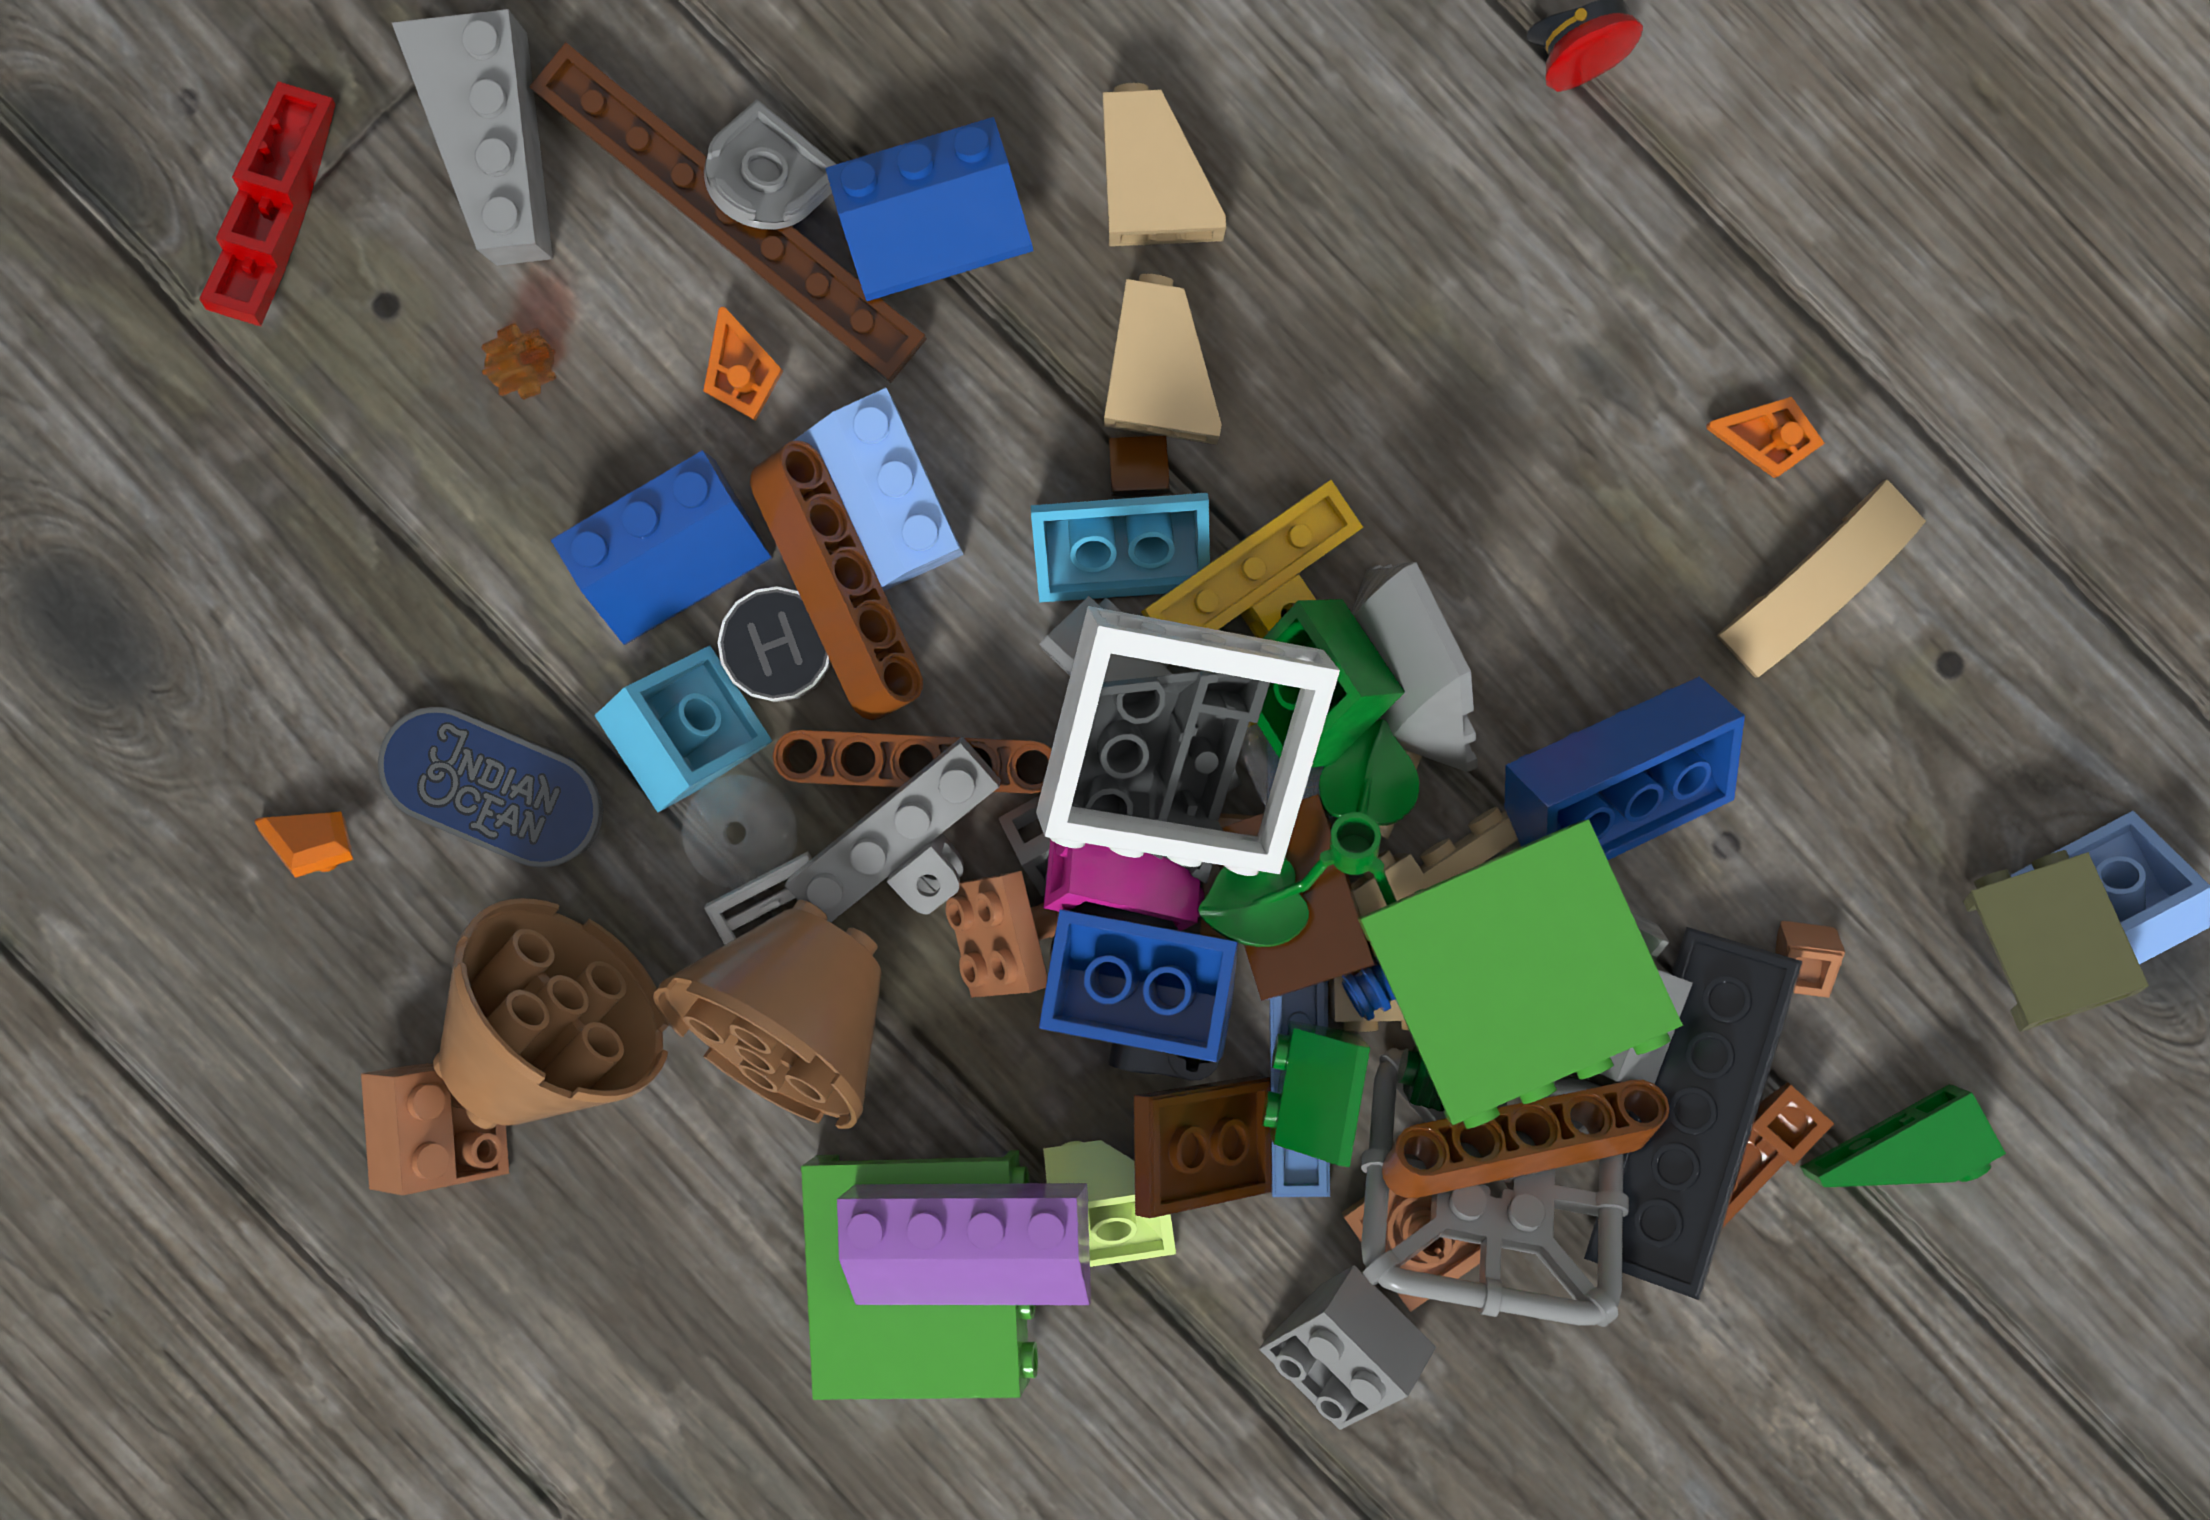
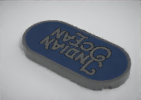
(490, 786)

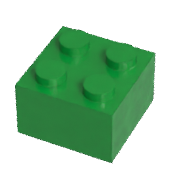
(1363, 685)

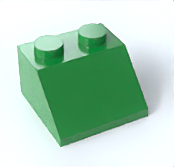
(1317, 1091)

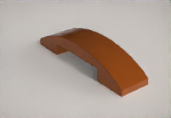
(1782, 1132)

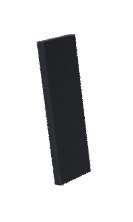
(1714, 1089)

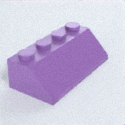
(965, 1244)

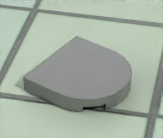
(765, 171)

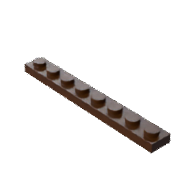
(677, 174)

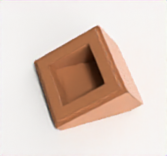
(1819, 951)

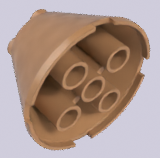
(785, 1012)
(545, 1017)

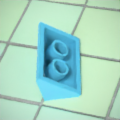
(1119, 546)

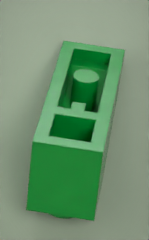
(1928, 1142)

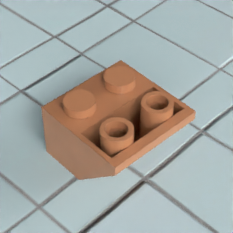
(423, 1135)

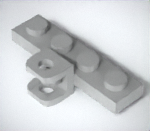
(902, 840)

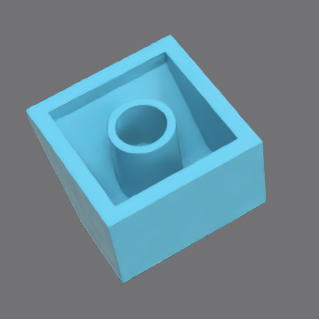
(682, 727)

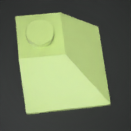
(1110, 1179)

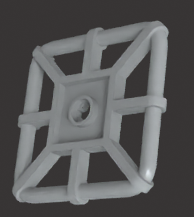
(1515, 1221)

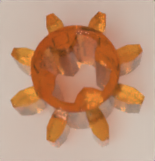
(519, 361)

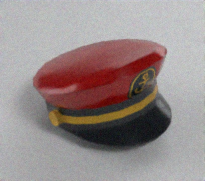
(1585, 41)

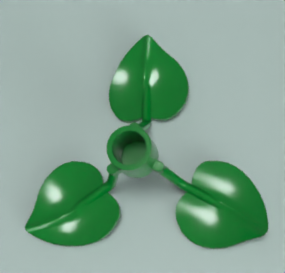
(1363, 789)

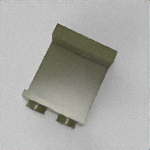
(2056, 939)

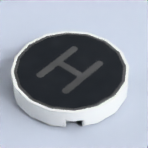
(772, 645)

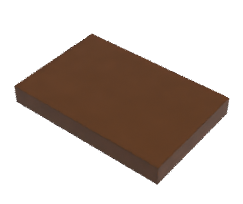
(1333, 937)
(1201, 1146)

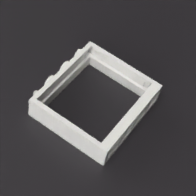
(1202, 649)

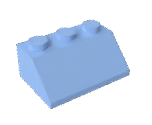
(884, 488)
(2148, 884)

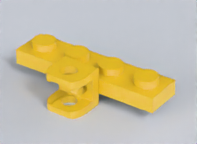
(1260, 571)

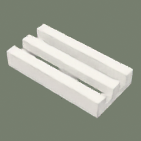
(717, 906)

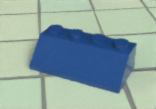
(1632, 771)

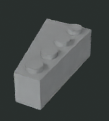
(484, 119)

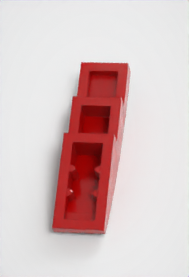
(271, 203)

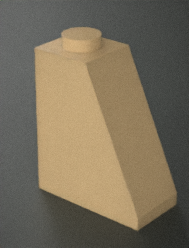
(1153, 175)
(1159, 367)

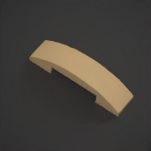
(1823, 580)

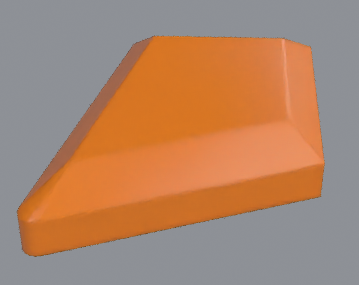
(739, 368)
(1769, 435)
(308, 841)

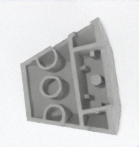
(1425, 659)

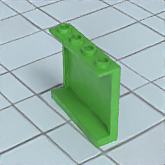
(1521, 974)
(905, 1347)

